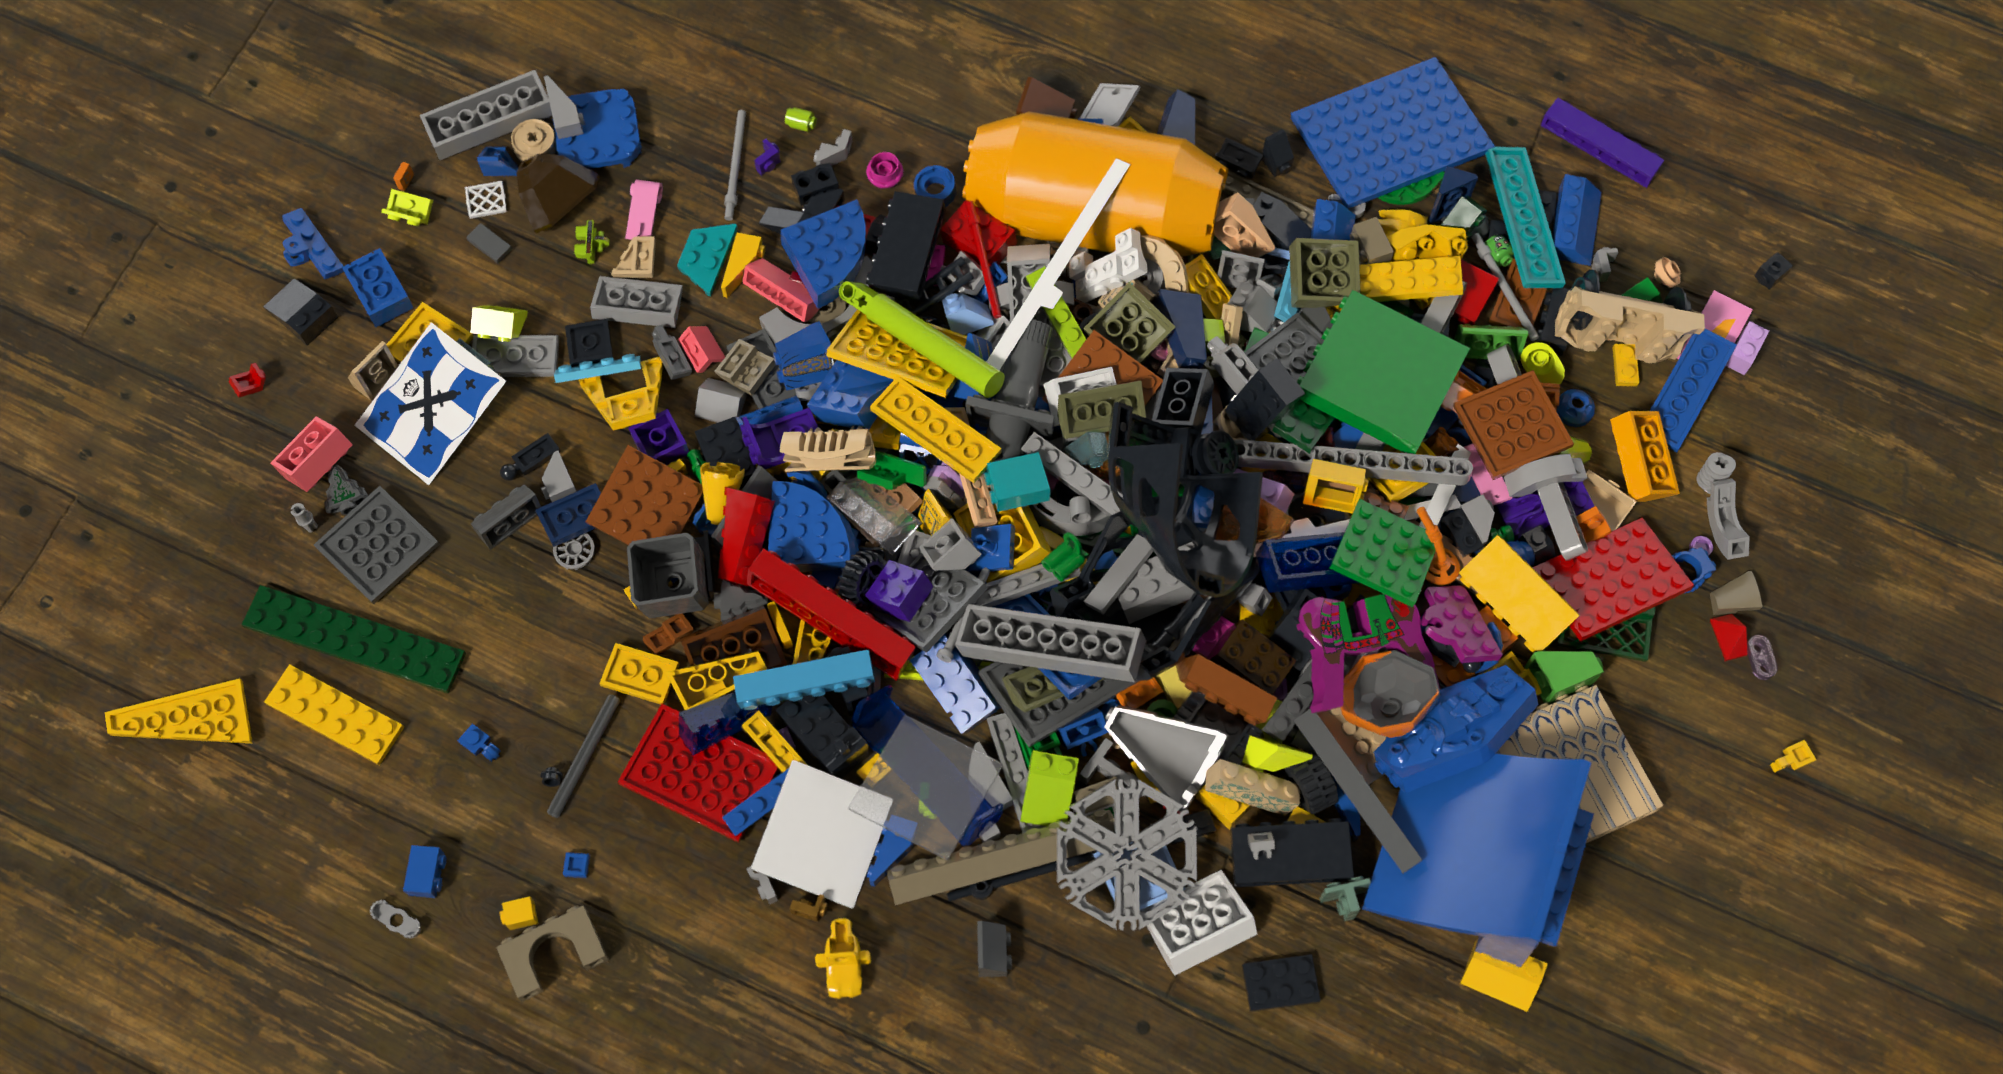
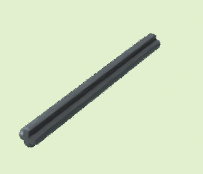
(583, 756)

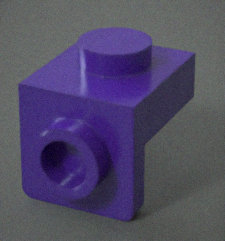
(769, 159)

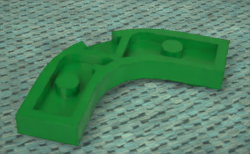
(1414, 192)

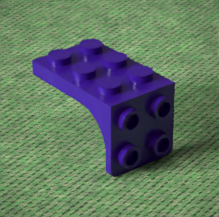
(766, 438)

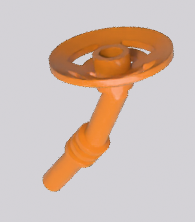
(1441, 561)

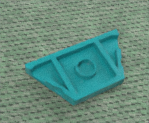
(706, 254)

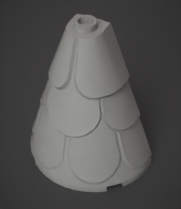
(1167, 749)

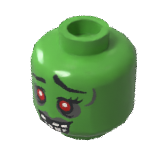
(1501, 250)

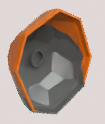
(1389, 693)

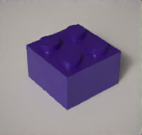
(660, 438)
(899, 590)

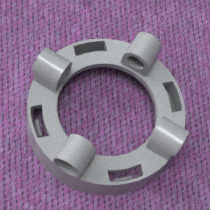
(1078, 517)

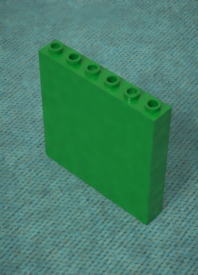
(1381, 372)

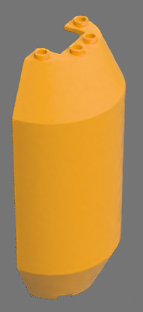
(1045, 168)

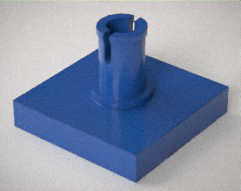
(995, 546)

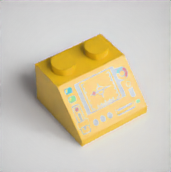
(932, 513)

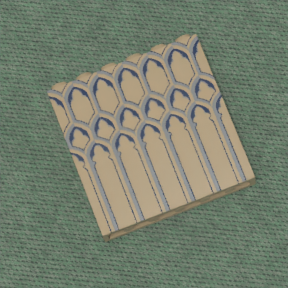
(1587, 730)

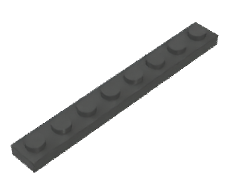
(1299, 696)

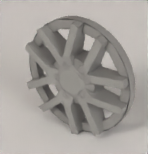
(574, 550)

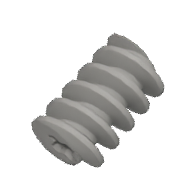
(1716, 468)

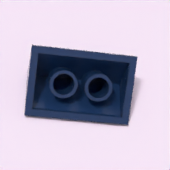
(1453, 186)

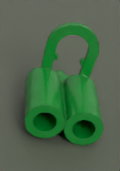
(1065, 557)

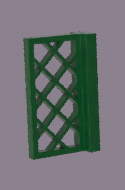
(1645, 617)

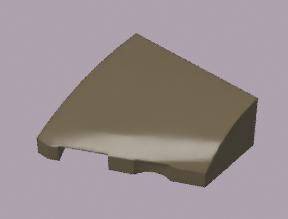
(1736, 596)

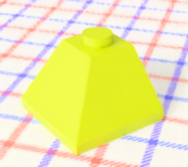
(1271, 755)

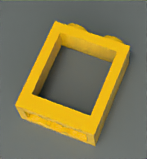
(1333, 498)

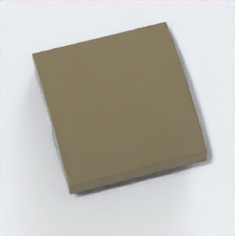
(745, 367)

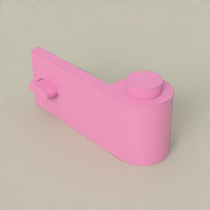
(643, 208)
(1493, 490)

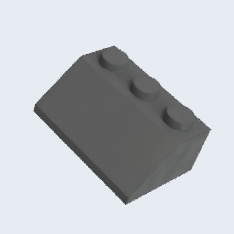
(506, 516)

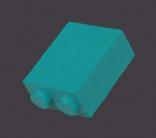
(1017, 482)

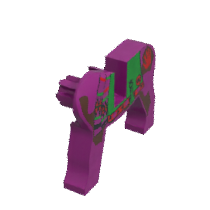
(1380, 623)

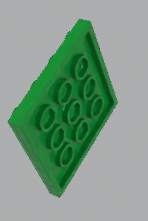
(1384, 553)

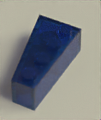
(714, 721)

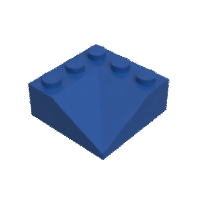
(847, 396)

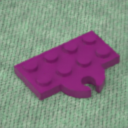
(1459, 624)

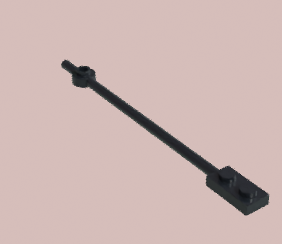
(1203, 823)

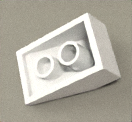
(1074, 383)

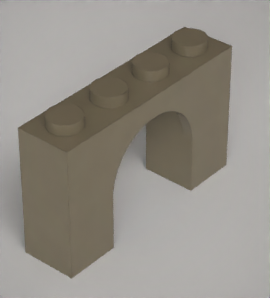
(519, 952)

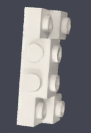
(1110, 271)

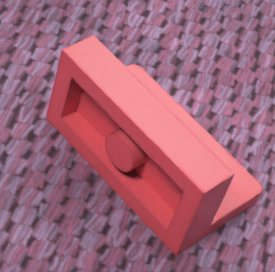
(700, 347)

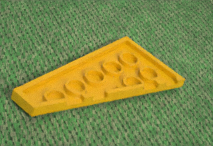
(201, 714)

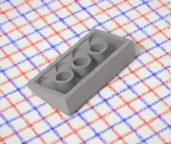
(636, 301)

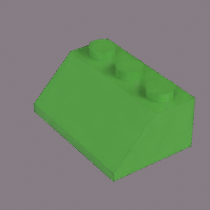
(1488, 338)

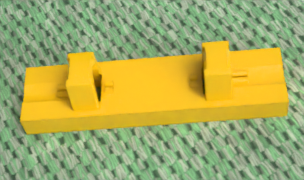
(771, 741)

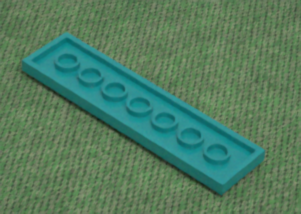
(1525, 218)

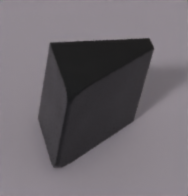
(1483, 369)

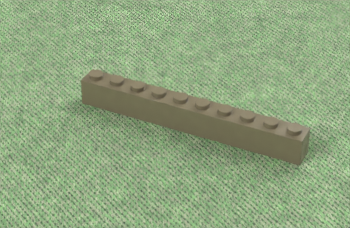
(986, 861)

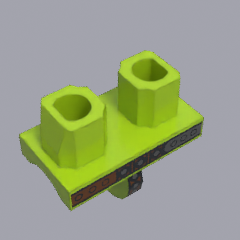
(587, 250)

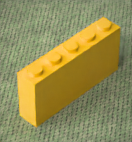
(1518, 594)

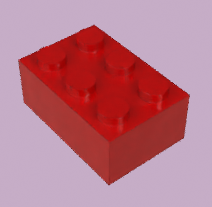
(995, 235)

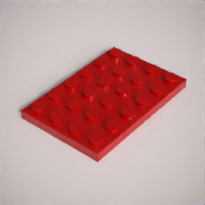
(1616, 578)
(700, 784)

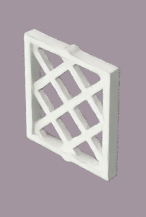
(482, 187)

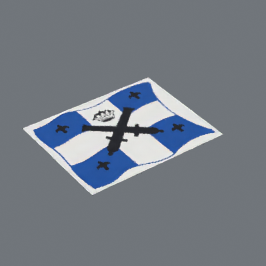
(430, 403)

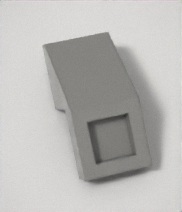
(834, 154)

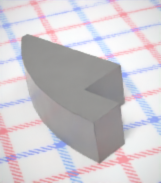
(997, 794)

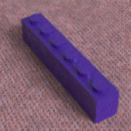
(1602, 142)

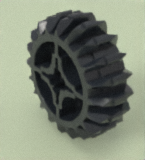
(859, 576)

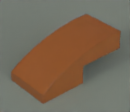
(668, 634)

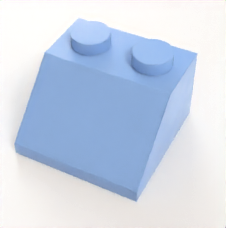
(966, 313)

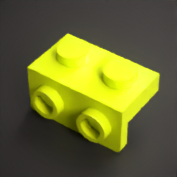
(408, 206)

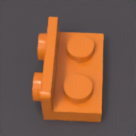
(1593, 524)

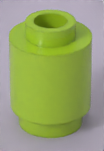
(800, 119)

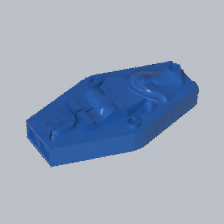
(1459, 731)

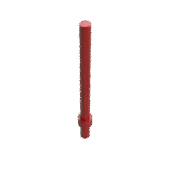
(974, 223)

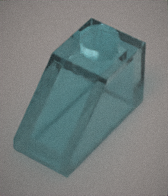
(1088, 449)

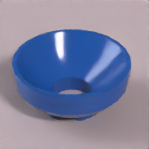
(1575, 416)

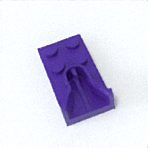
(1528, 511)

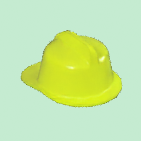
(1544, 362)

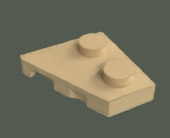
(637, 259)

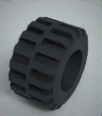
(1315, 784)

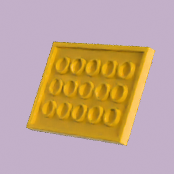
(877, 351)

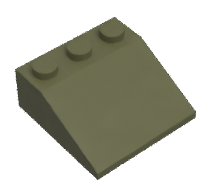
(1323, 271)
(1132, 324)

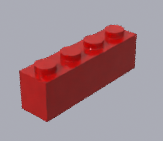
(743, 533)

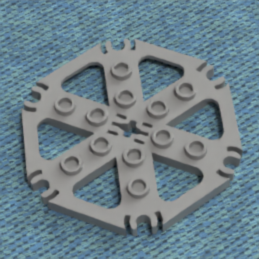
(1127, 876)

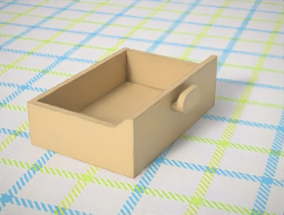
(1609, 499)

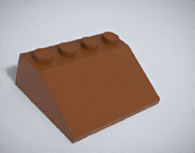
(1226, 688)

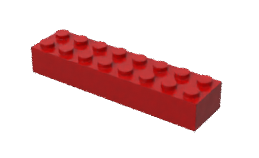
(829, 613)

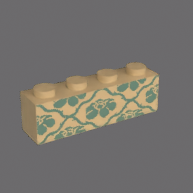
(1252, 787)

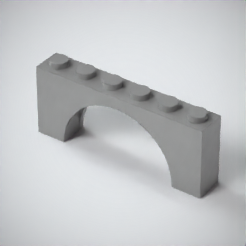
(780, 326)

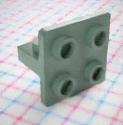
(1346, 894)

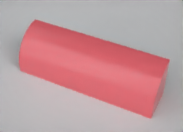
(779, 289)

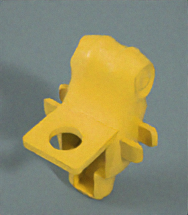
(843, 960)

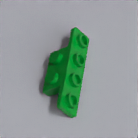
(893, 471)

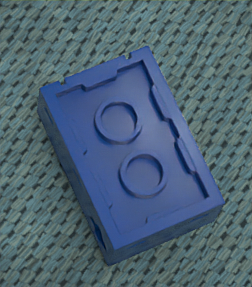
(377, 287)

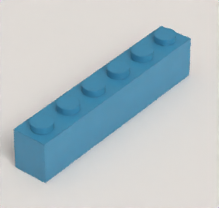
(804, 679)

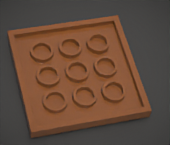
(1101, 353)
(1513, 424)
(644, 499)

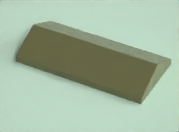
(1092, 408)
(1031, 688)

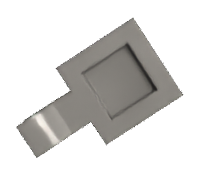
(765, 889)

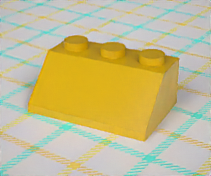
(1503, 979)

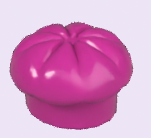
(884, 170)

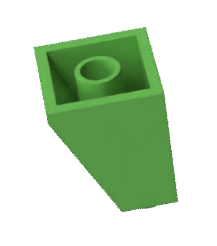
(1563, 672)

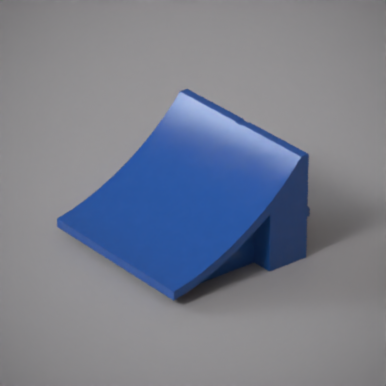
(1494, 853)

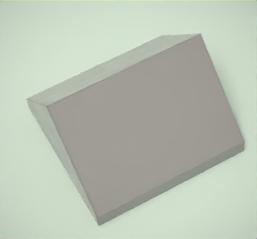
(719, 401)

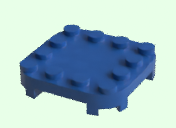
(608, 132)

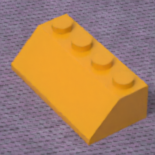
(1644, 455)

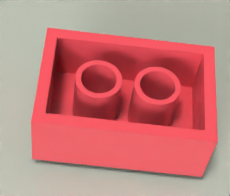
(311, 454)

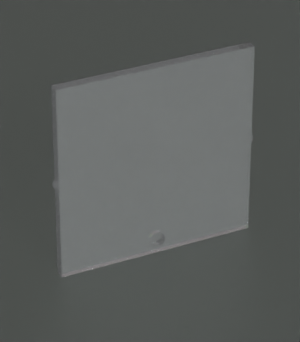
(925, 787)

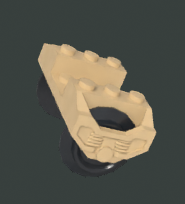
(1600, 316)

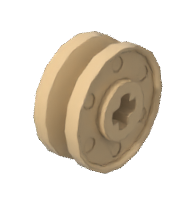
(533, 138)

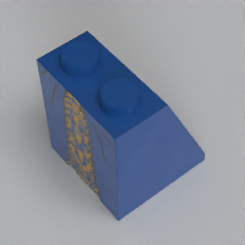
(803, 357)

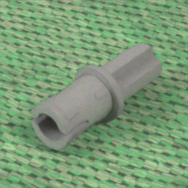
(303, 517)

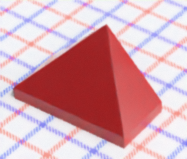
(1730, 636)

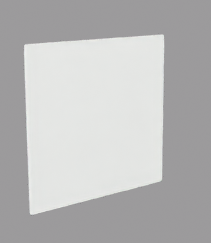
(816, 838)

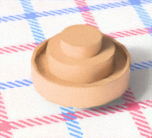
(1667, 272)

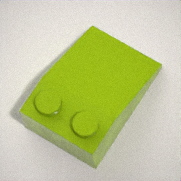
(1048, 788)

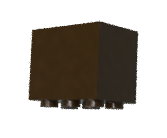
(1252, 657)

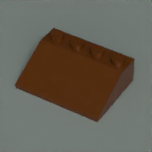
(734, 637)

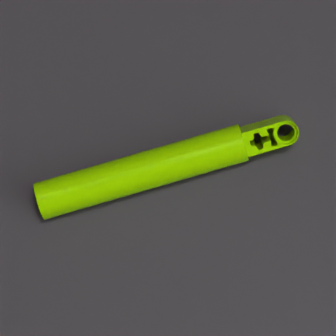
(924, 338)

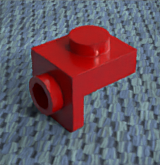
(248, 382)

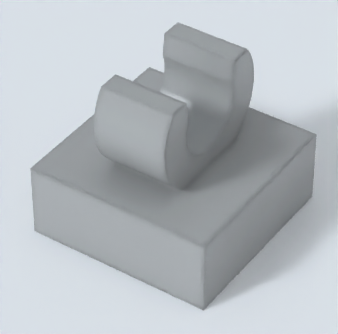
(1260, 842)

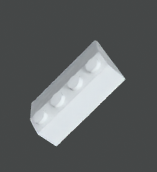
(1203, 925)

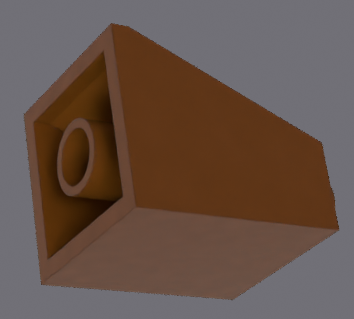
(1043, 99)

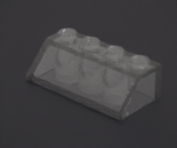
(874, 512)

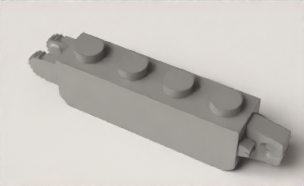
(1232, 364)

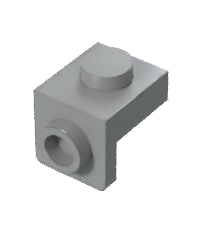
(1601, 262)

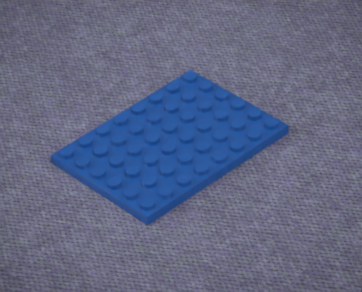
(1391, 132)

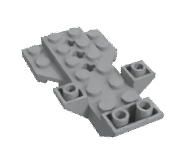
(1011, 295)

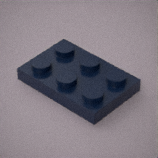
(567, 516)

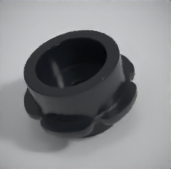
(551, 777)

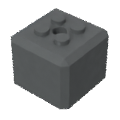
(658, 561)

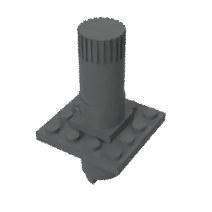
(1012, 413)

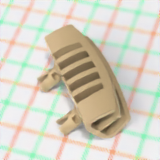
(828, 450)

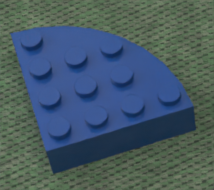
(827, 250)
(809, 529)

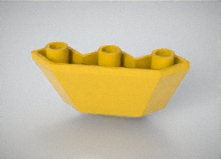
(1426, 243)

